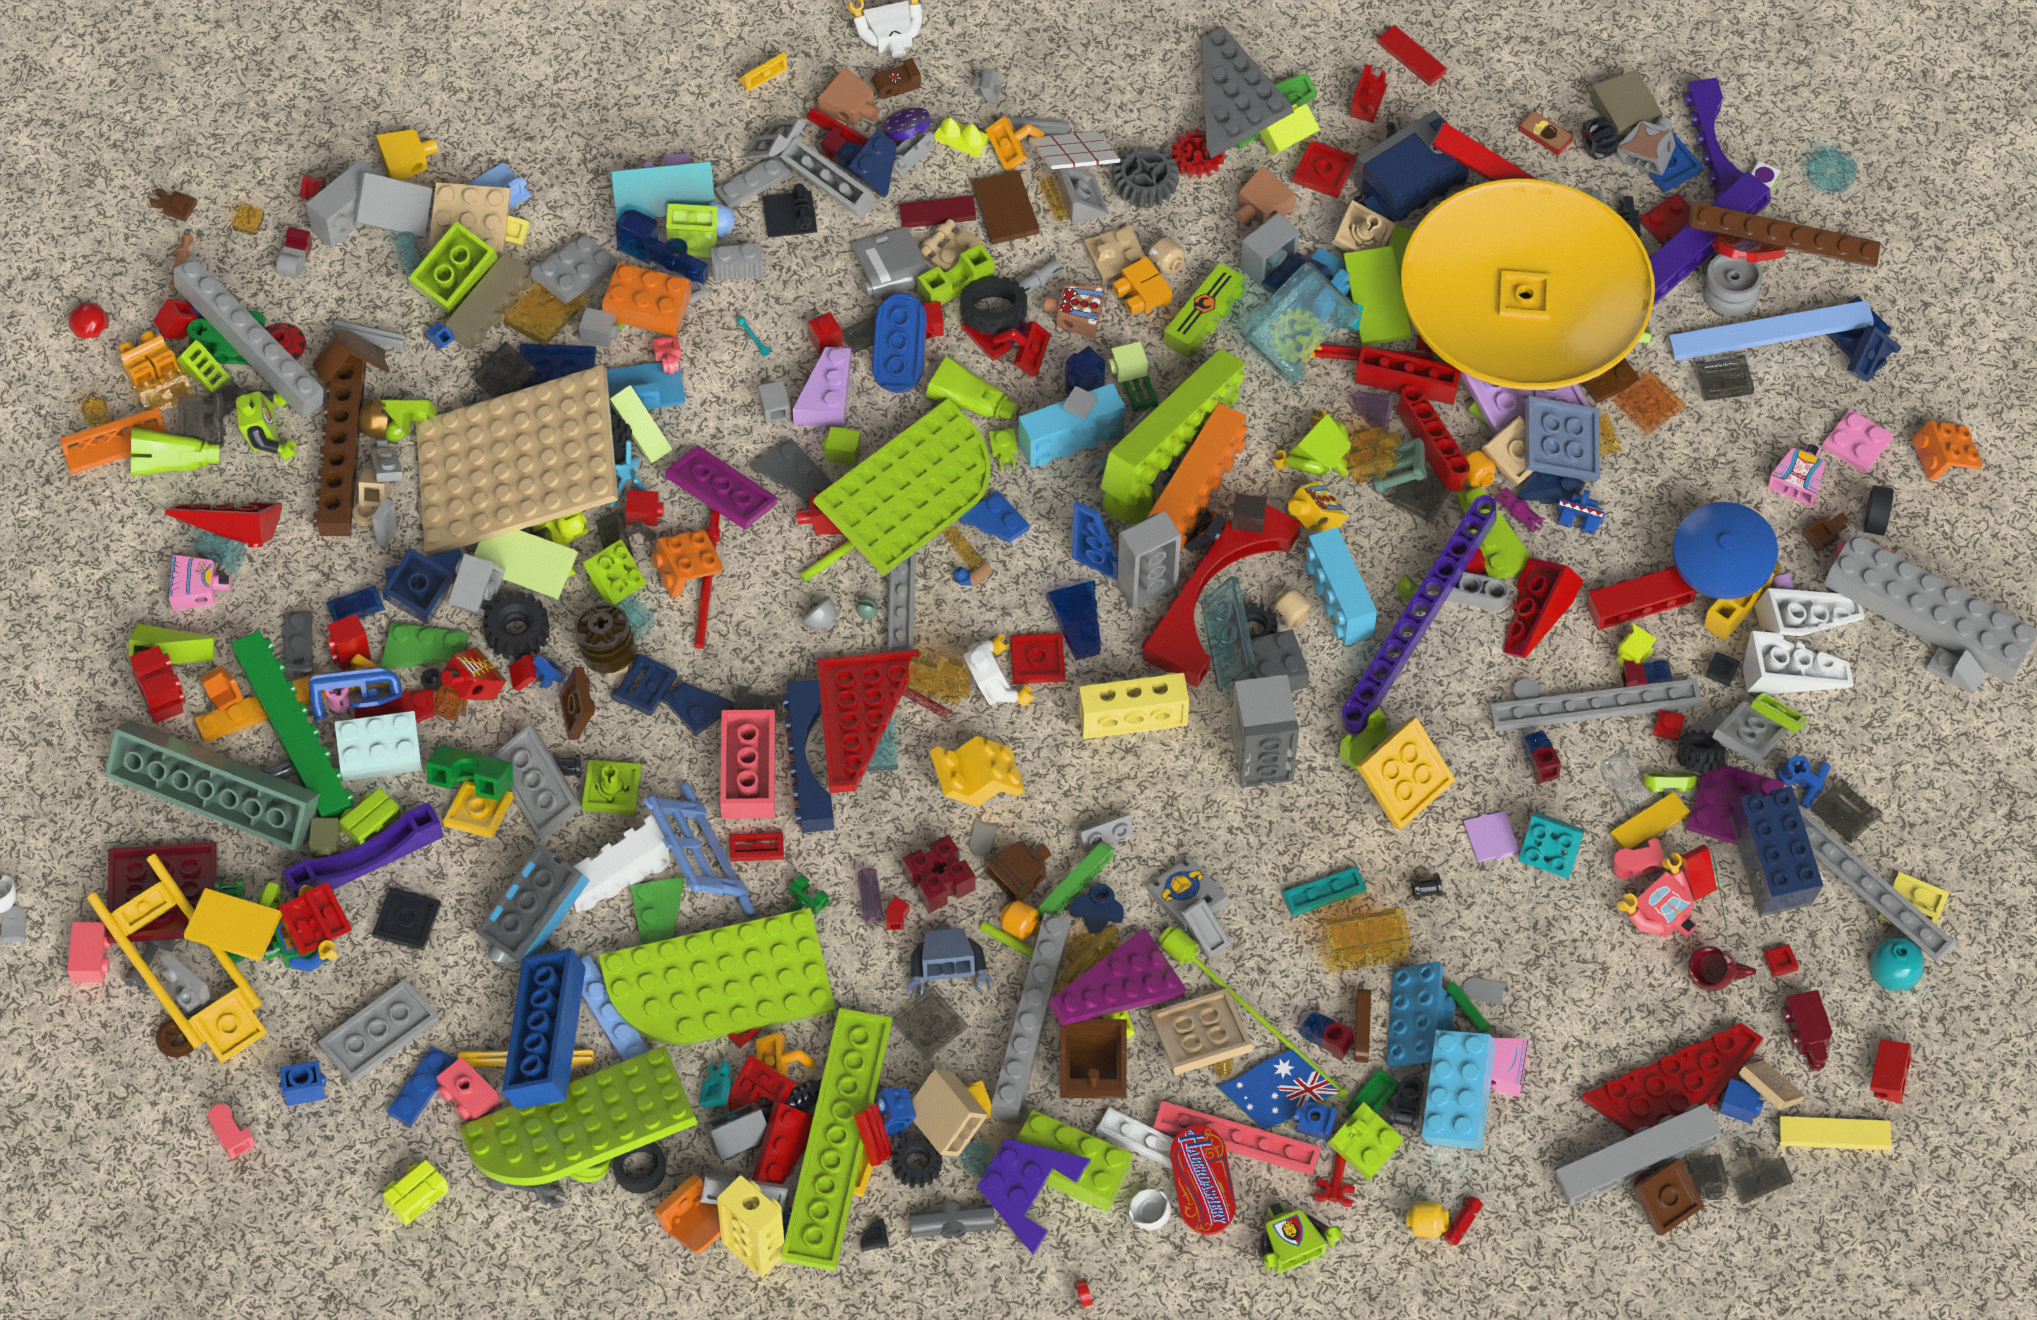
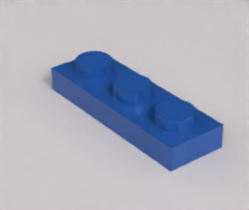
(420, 1087)

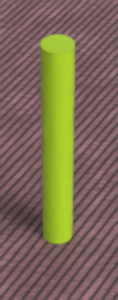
(826, 560)
(1007, 939)

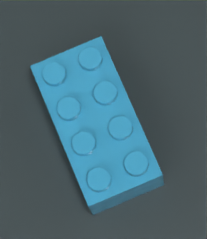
(1057, 433)
(1340, 587)
(1459, 1089)

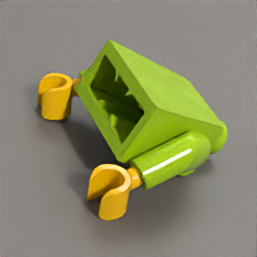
(1319, 449)

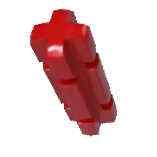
(1463, 1220)

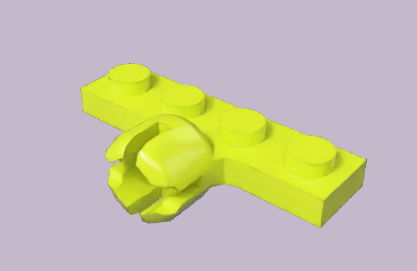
(566, 530)

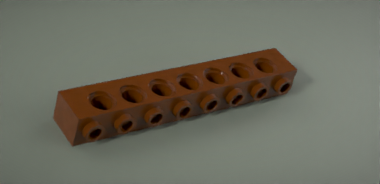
(339, 520)

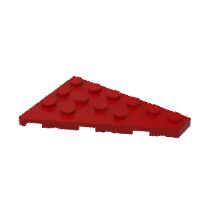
(856, 708)
(1676, 1081)

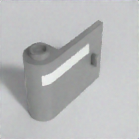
(889, 262)

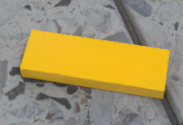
(1650, 822)

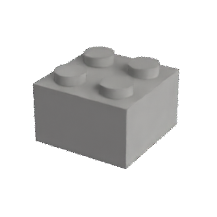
(1268, 247)
(475, 584)

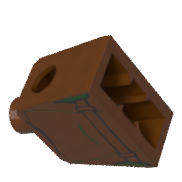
(1017, 869)

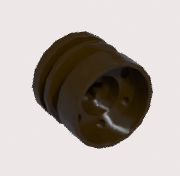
(605, 638)

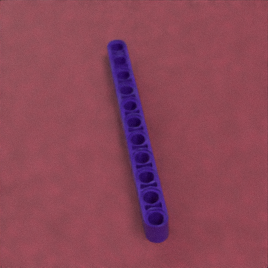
(1419, 624)

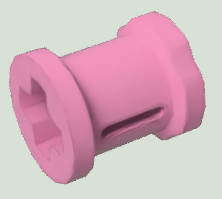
(334, 700)

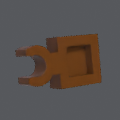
(176, 206)

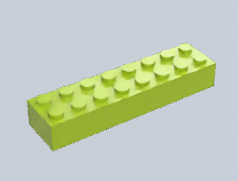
(1172, 426)

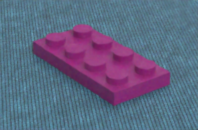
(721, 487)

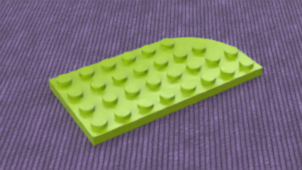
(910, 487)
(721, 980)
(597, 1122)

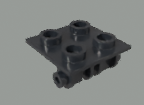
(790, 213)

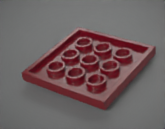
(129, 874)

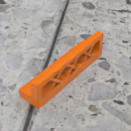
(110, 447)

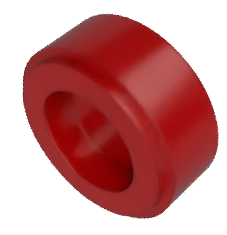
(1083, 1292)

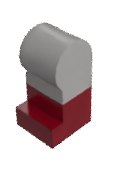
(294, 252)

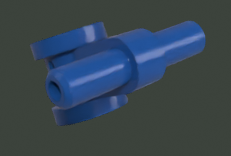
(1801, 774)

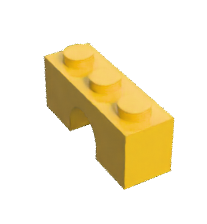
(1729, 613)

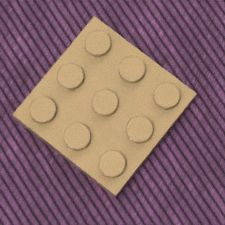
(477, 208)
(1201, 1031)

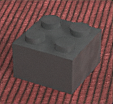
(1281, 656)

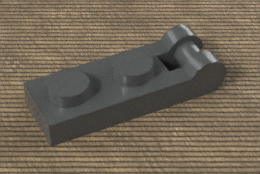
(298, 643)

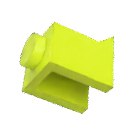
(1635, 646)

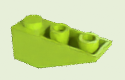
(180, 645)

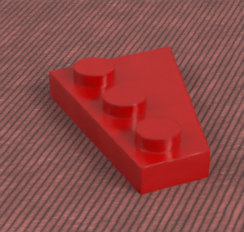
(782, 1143)

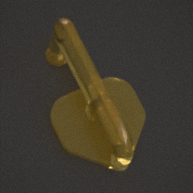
(1086, 952)

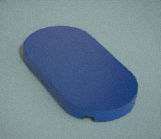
(899, 343)

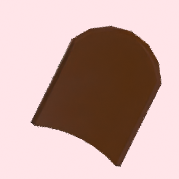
(340, 347)

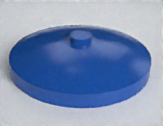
(1725, 550)

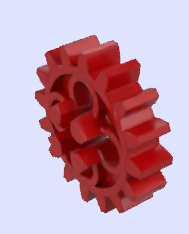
(1192, 161)

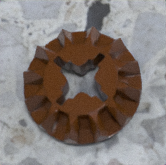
(165, 1041)

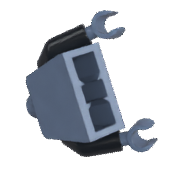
(947, 955)

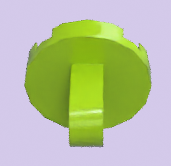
(1134, 510)

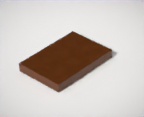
(1005, 207)

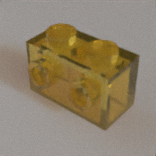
(163, 390)

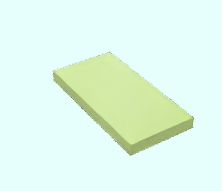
(530, 561)

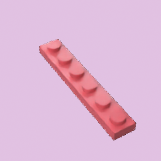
(1242, 1138)

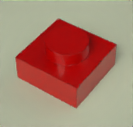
(1669, 725)

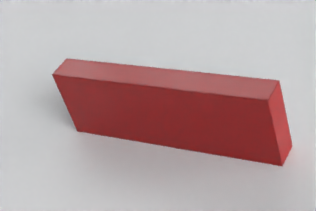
(1411, 55)

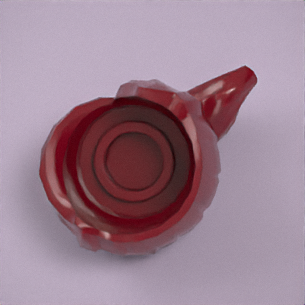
(1715, 969)

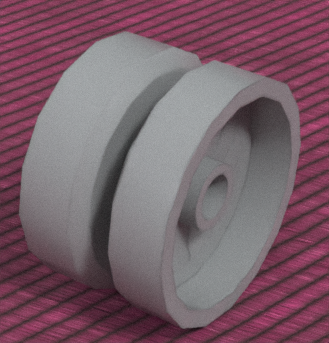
(1732, 285)

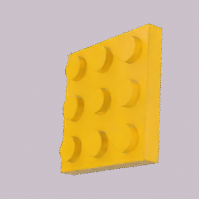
(1405, 772)

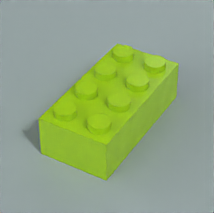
(1102, 1176)

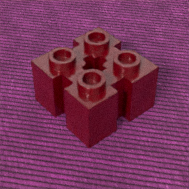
(938, 873)

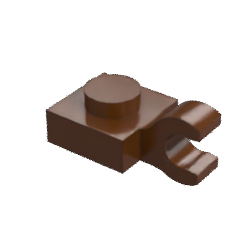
(1823, 532)

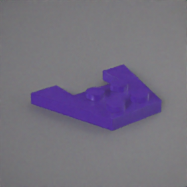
(1017, 1179)

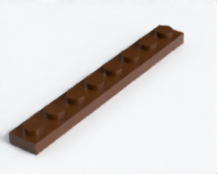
(1784, 234)

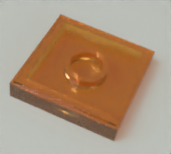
(1649, 403)

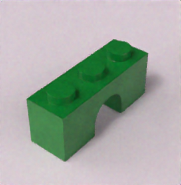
(451, 765)

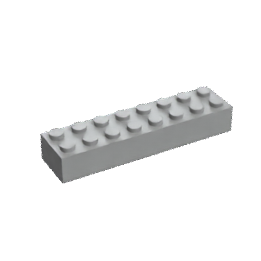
(1930, 607)

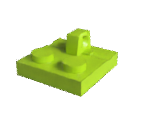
(1365, 1141)

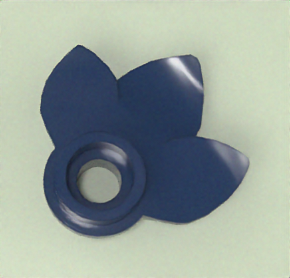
(1097, 912)

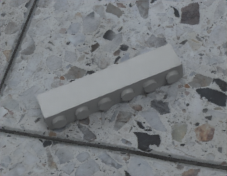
(1637, 1154)

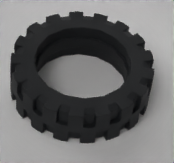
(988, 288)

